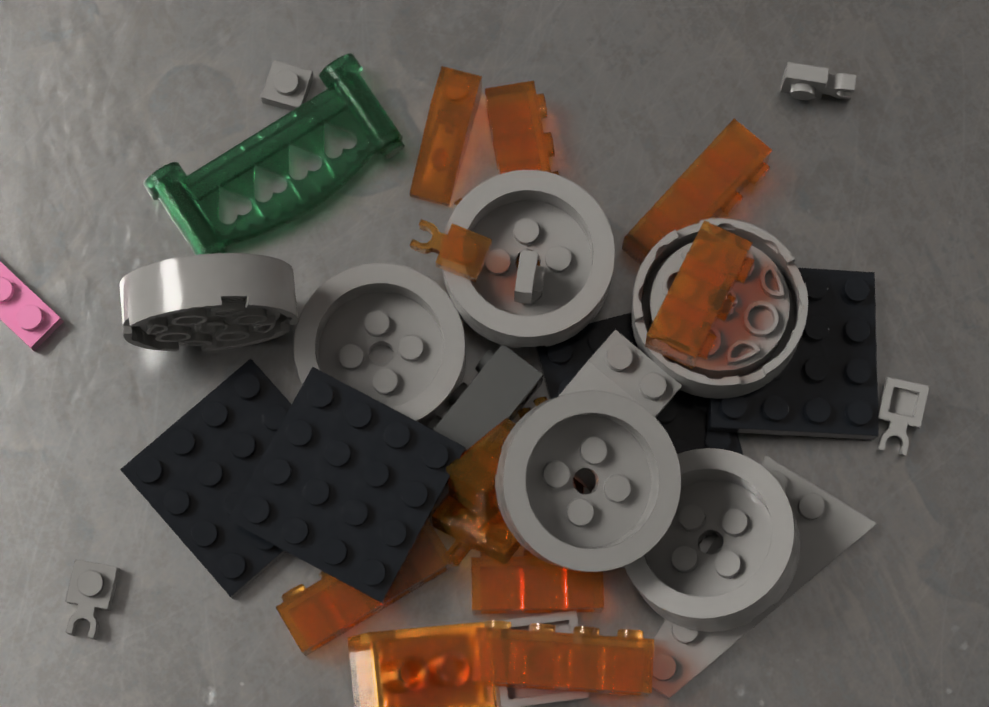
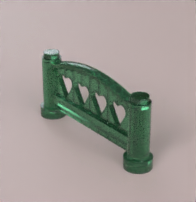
(345, 104)

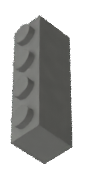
(496, 393)

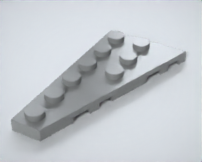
(825, 532)

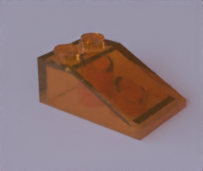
(417, 668)

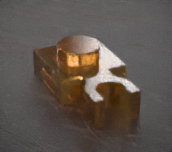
(459, 251)

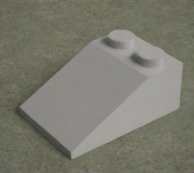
(627, 372)

